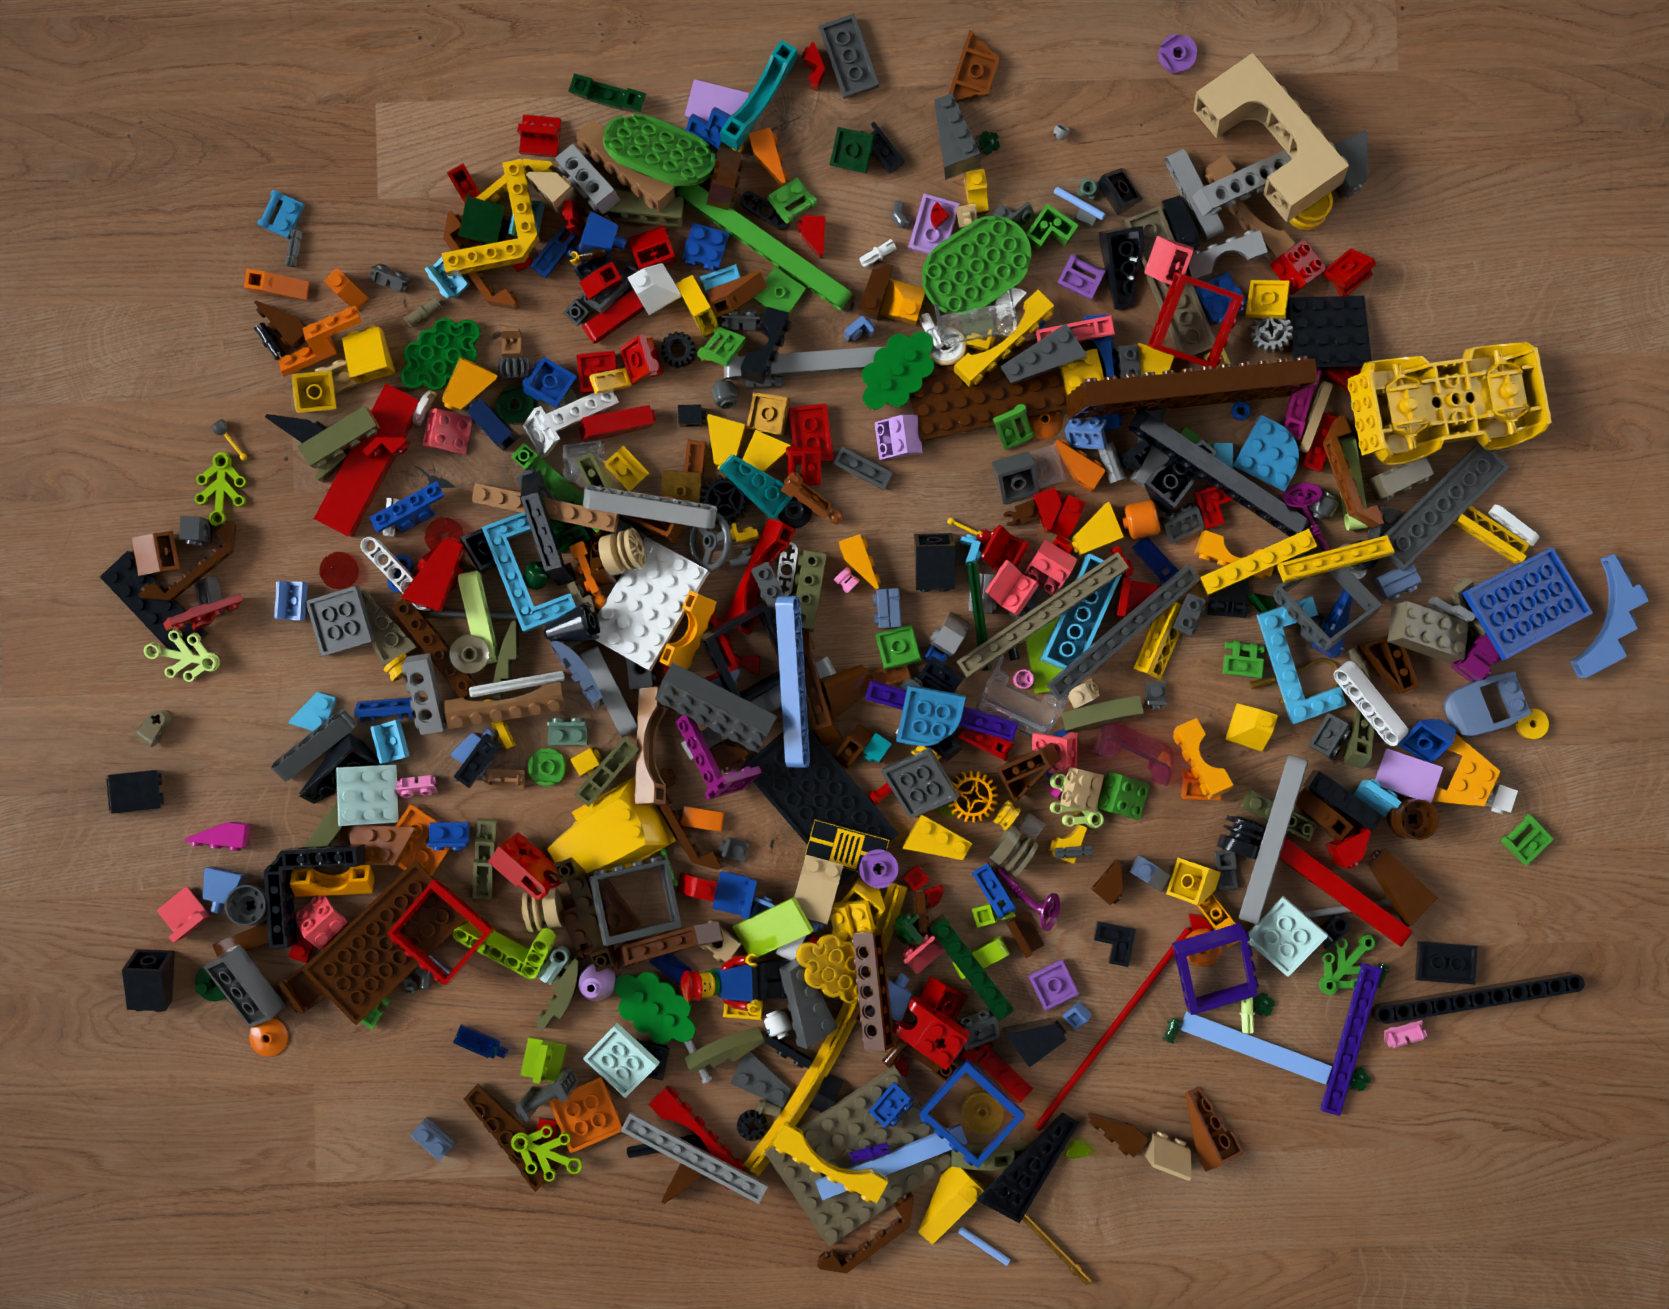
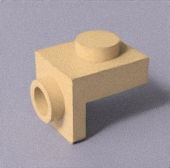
(1083, 693)

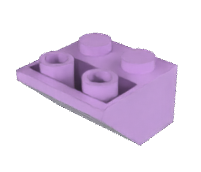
(898, 437)

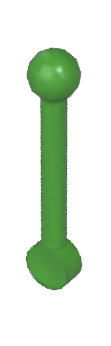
(664, 852)

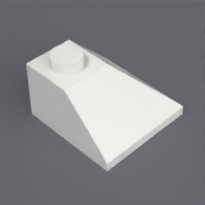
(654, 287)

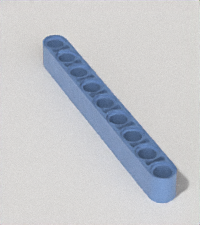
(792, 681)

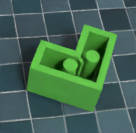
(1052, 224)

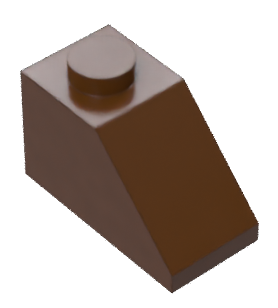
(853, 745)
(1110, 884)

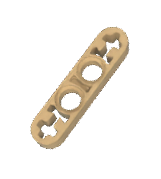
(1314, 416)

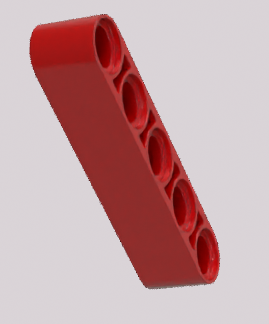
(613, 317)

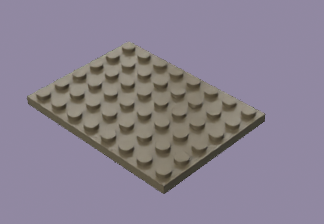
(849, 1128)

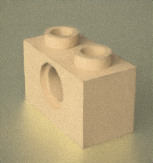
(729, 946)

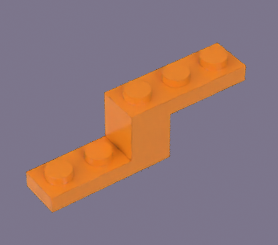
(319, 340)

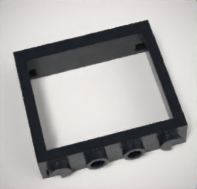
(719, 663)

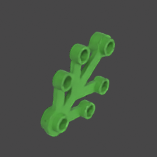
(1344, 966)

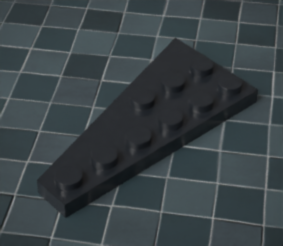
(1022, 1179)

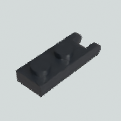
(885, 151)
(786, 1050)

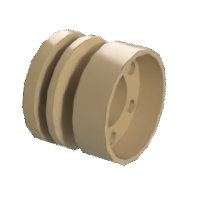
(622, 551)
(546, 910)

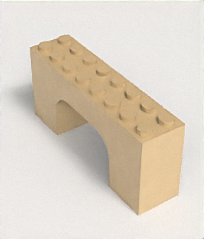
(1253, 93)

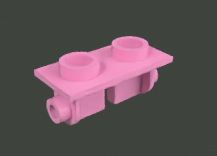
(407, 787)
(1396, 1035)

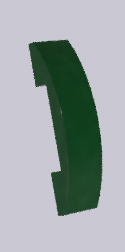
(606, 95)

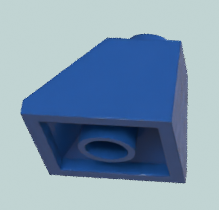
(1428, 739)

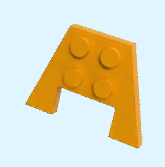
(1472, 780)

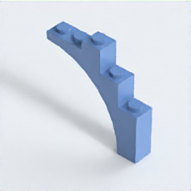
(1618, 622)

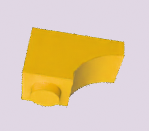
(977, 190)
(1072, 840)

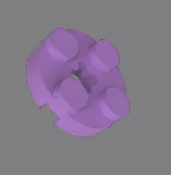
(1179, 43)
(887, 875)

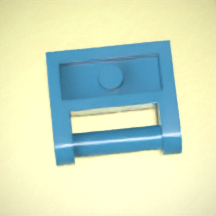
(287, 216)

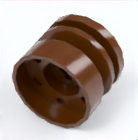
(1422, 815)

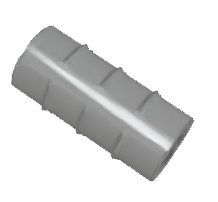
(1112, 463)

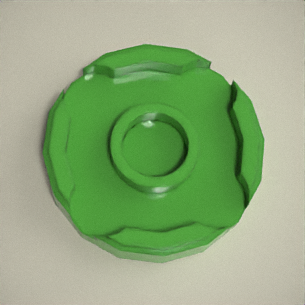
(547, 767)

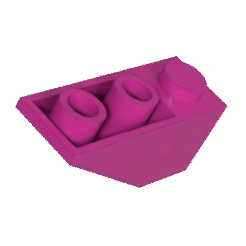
(227, 834)

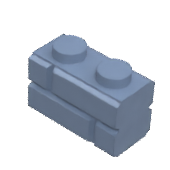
(1397, 581)
(888, 608)
(433, 1139)

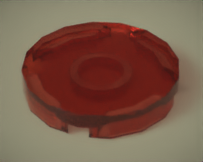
(339, 570)

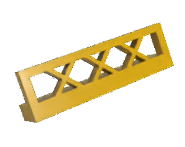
(1488, 537)
(1155, 641)

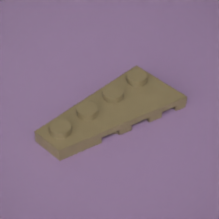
(388, 636)

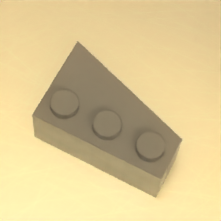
(1400, 478)

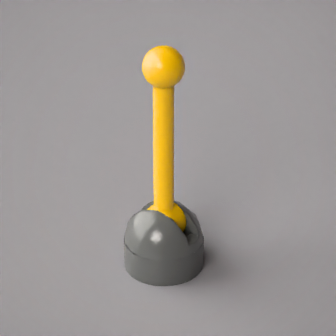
(221, 428)

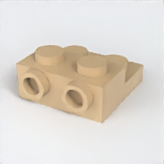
(1081, 789)

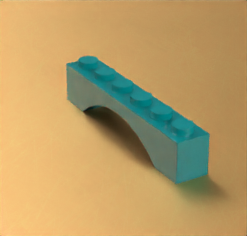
(774, 74)

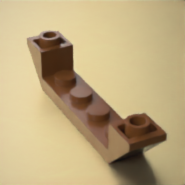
(501, 299)
(1340, 466)

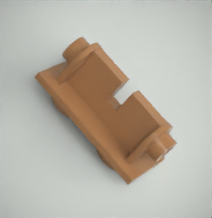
(504, 779)

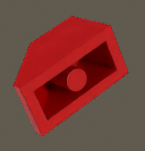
(813, 233)
(1048, 505)
(1068, 516)
(697, 886)

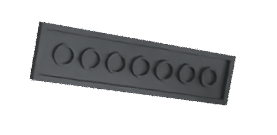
(1443, 504)

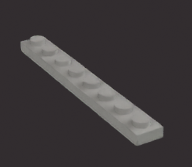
(694, 1158)

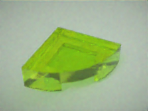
(945, 810)
(1078, 1150)

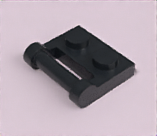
(940, 676)

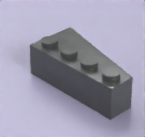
(956, 142)
(1046, 355)
(808, 1009)

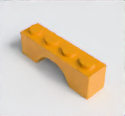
(1212, 547)
(698, 612)
(1212, 780)
(314, 883)

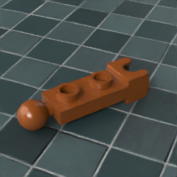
(796, 487)

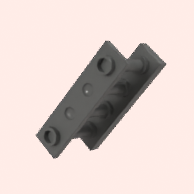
(561, 1089)

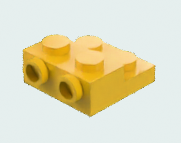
(850, 918)

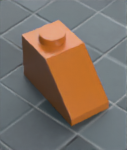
(346, 289)

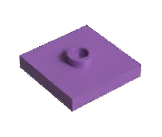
(1053, 984)

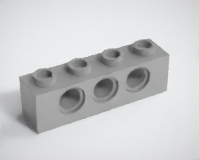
(587, 178)
(423, 665)

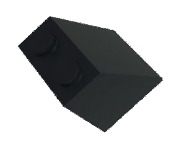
(934, 562)
(134, 791)
(149, 980)
(1035, 1038)

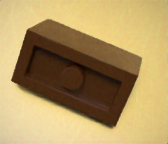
(1025, 934)

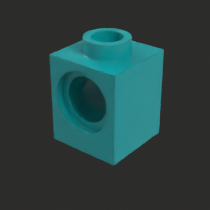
(876, 748)

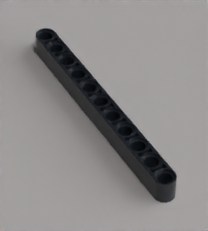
(1217, 473)
(1487, 997)

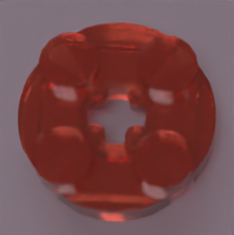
(439, 526)

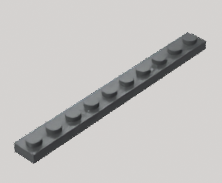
(1123, 632)

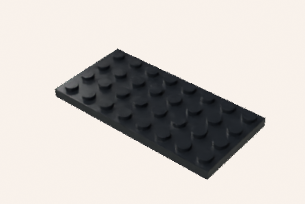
(817, 793)

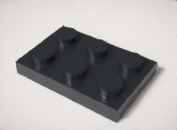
(1446, 962)

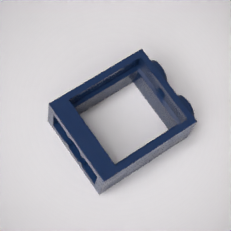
(491, 424)

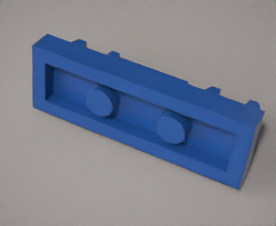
(383, 708)

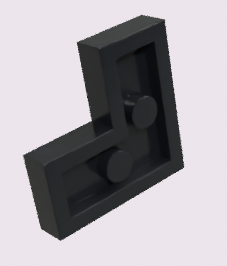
(1120, 938)

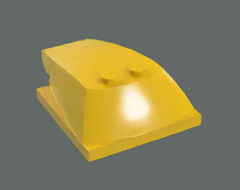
(613, 832)

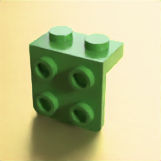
(1123, 795)

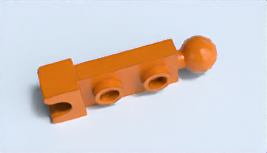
(580, 553)

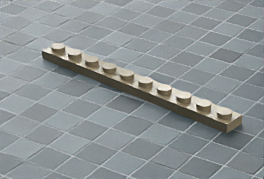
(1042, 615)

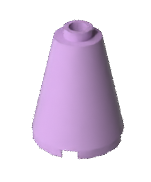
(596, 985)

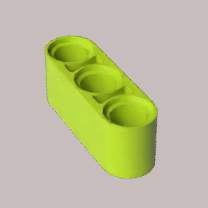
(988, 953)

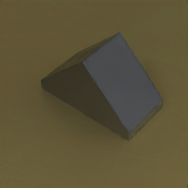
(827, 1093)

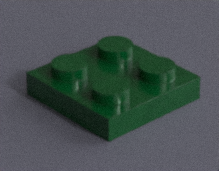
(852, 150)

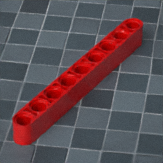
(1344, 893)

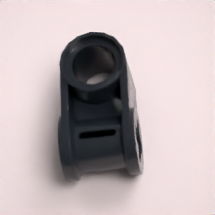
(1333, 933)

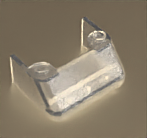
(977, 323)
(1011, 703)

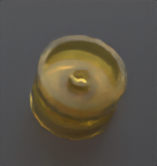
(981, 1122)

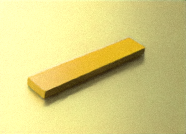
(1335, 559)

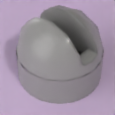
(1060, 132)

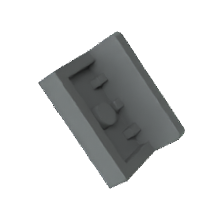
(1189, 614)

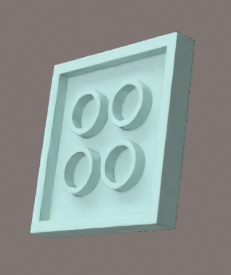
(367, 795)
(1286, 936)
(621, 1060)

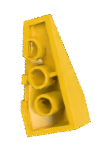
(951, 1199)

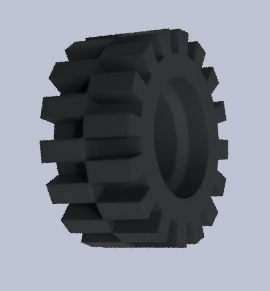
(678, 338)

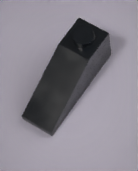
(1180, 222)
(298, 428)

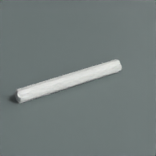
(516, 684)

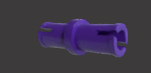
(869, 1153)

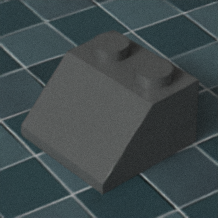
(1016, 477)

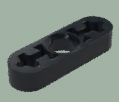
(750, 208)

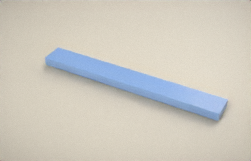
(1256, 1047)
(897, 1160)

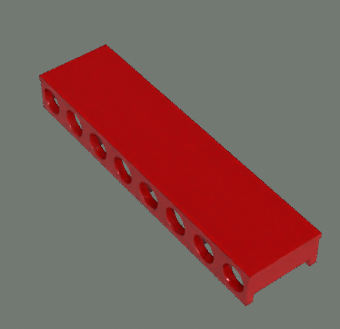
(361, 475)

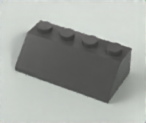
(244, 986)

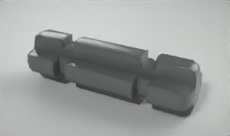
(293, 248)
(777, 381)
(1072, 852)

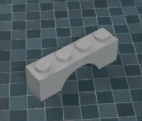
(1249, 246)

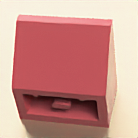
(1167, 259)
(1050, 567)

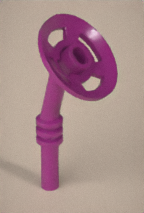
(1304, 502)
(1045, 910)

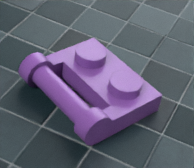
(1078, 282)

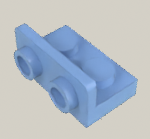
(855, 330)
(1086, 433)

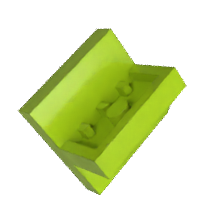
(543, 1060)

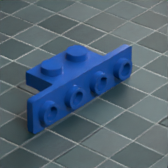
(410, 510)

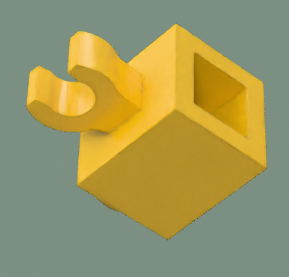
(586, 761)

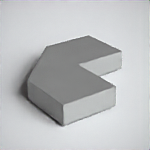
(1445, 608)

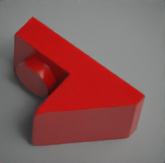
(463, 182)

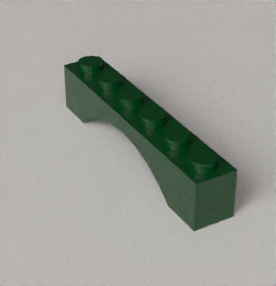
(971, 968)

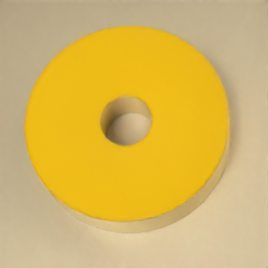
(1538, 730)

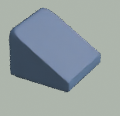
(1077, 1015)

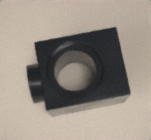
(691, 415)

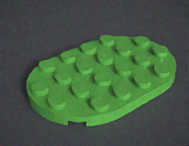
(659, 150)
(976, 264)

